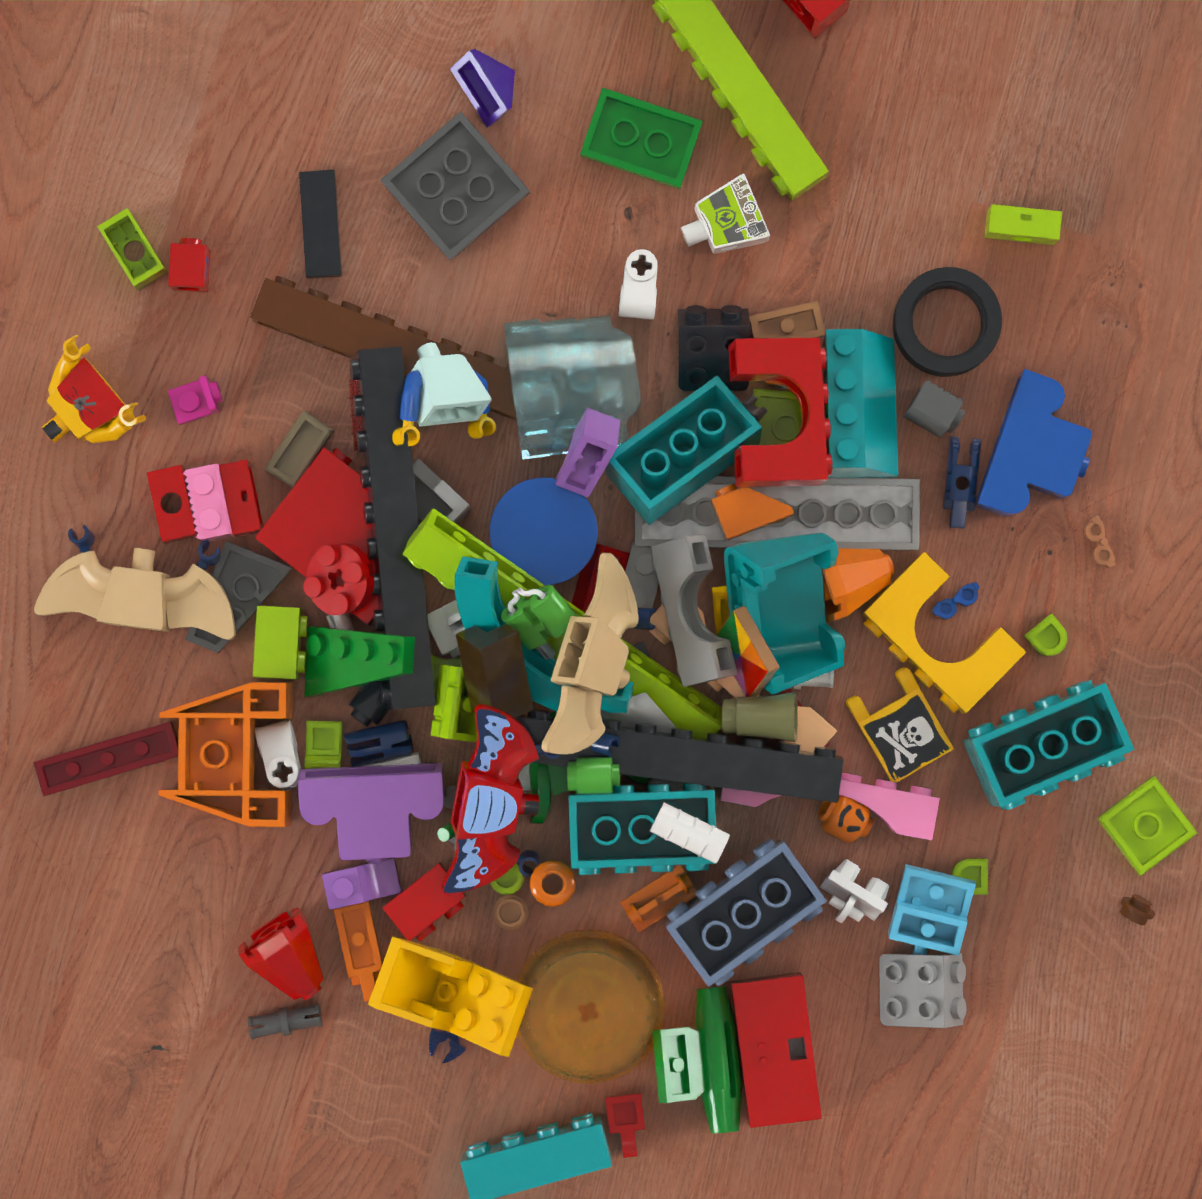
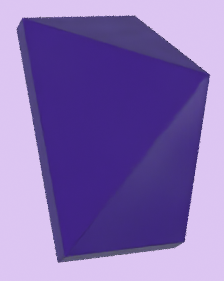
(486, 84)

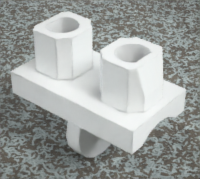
(850, 897)

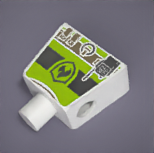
(728, 219)

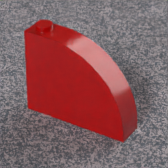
(321, 511)

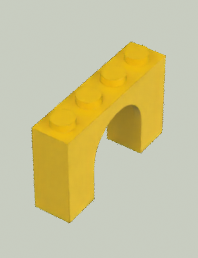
(960, 682)

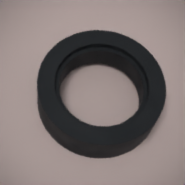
(977, 291)

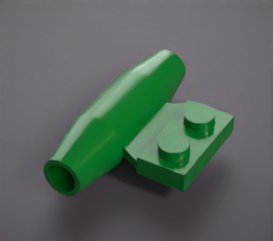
(703, 1061)

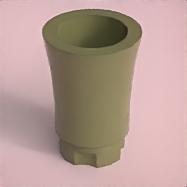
(762, 716)

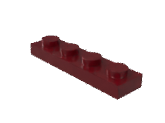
(107, 758)

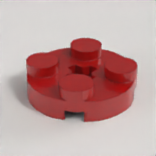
(321, 581)

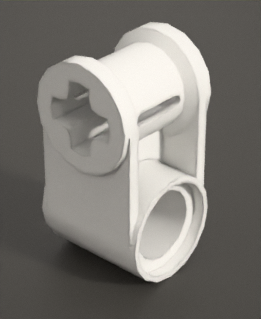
(639, 292)
(278, 748)

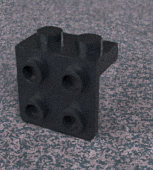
(705, 342)

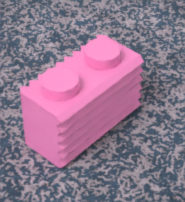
(208, 503)

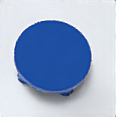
(544, 530)

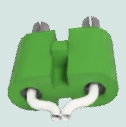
(538, 617)

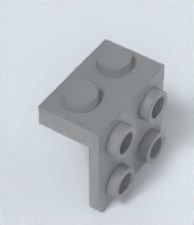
(922, 990)

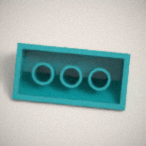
(861, 404)

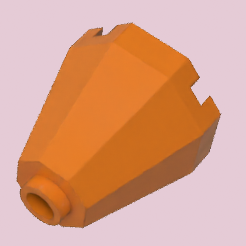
(854, 580)

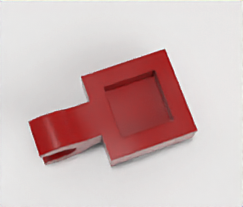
(625, 1117)

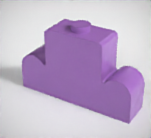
(372, 805)

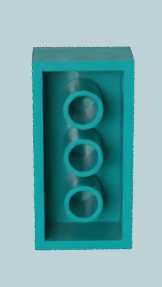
(682, 450)
(536, 1159)

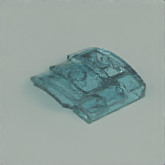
(563, 371)

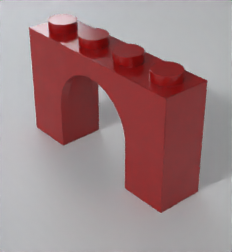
(799, 367)

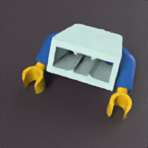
(443, 393)

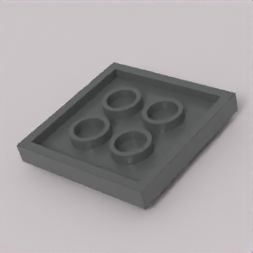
(455, 186)

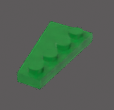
(354, 658)

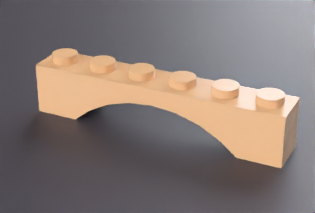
(812, 728)

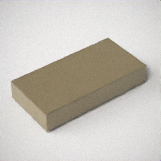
(299, 449)

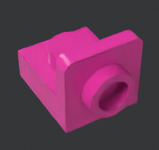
(195, 400)

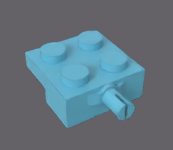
(931, 910)

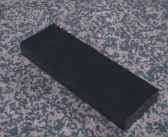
(320, 224)

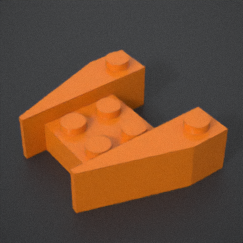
(219, 754)

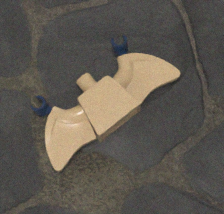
(138, 594)
(594, 662)

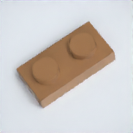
(790, 322)

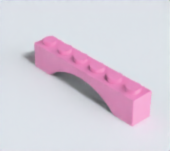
(902, 811)

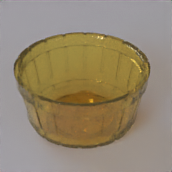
(595, 969)

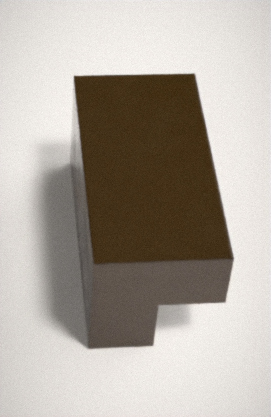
(495, 669)

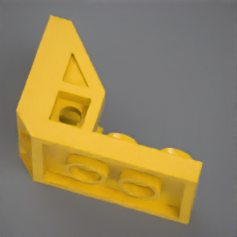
(450, 995)

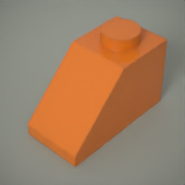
(746, 510)

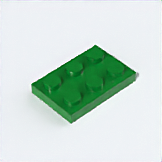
(641, 138)

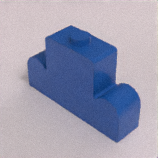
(1033, 449)

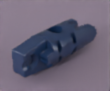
(955, 499)

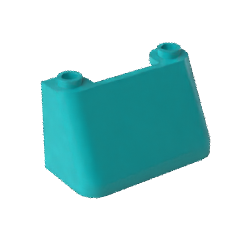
(785, 597)

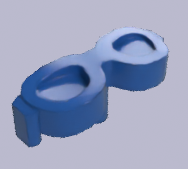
(965, 596)

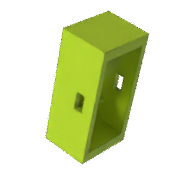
(1023, 224)
(118, 233)

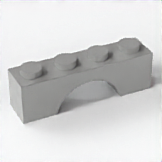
(680, 571)

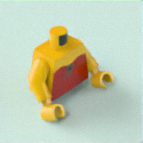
(85, 401)

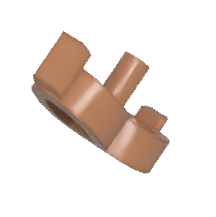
(1102, 553)

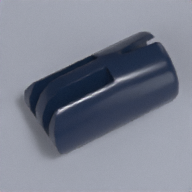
(379, 743)

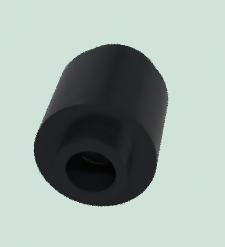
(368, 704)

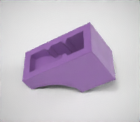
(589, 452)
(361, 883)

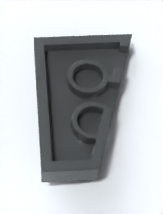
(247, 582)

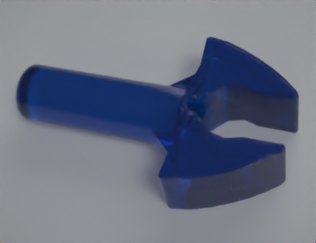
(437, 1037)

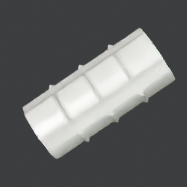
(690, 833)

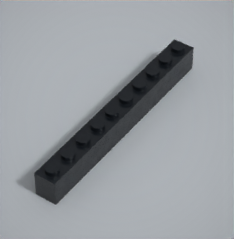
(393, 519)
(709, 760)

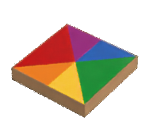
(750, 651)

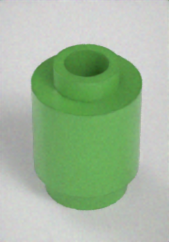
(593, 775)

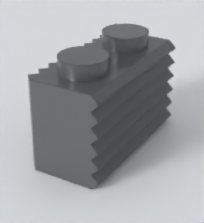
(935, 409)

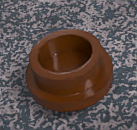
(1137, 909)

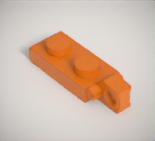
(359, 945)

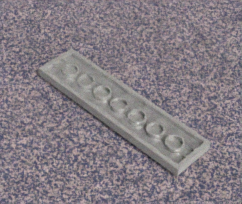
(849, 510)

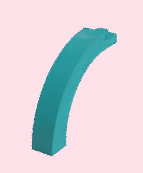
(482, 606)

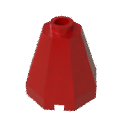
(285, 955)

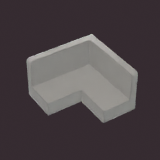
(437, 494)

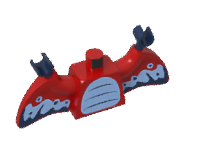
(490, 801)

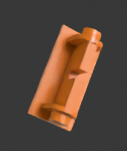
(658, 898)

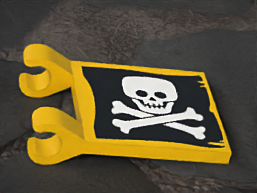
(903, 732)

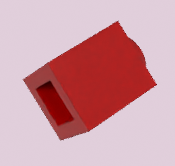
(189, 266)

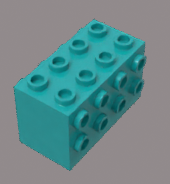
(1047, 744)
(617, 827)

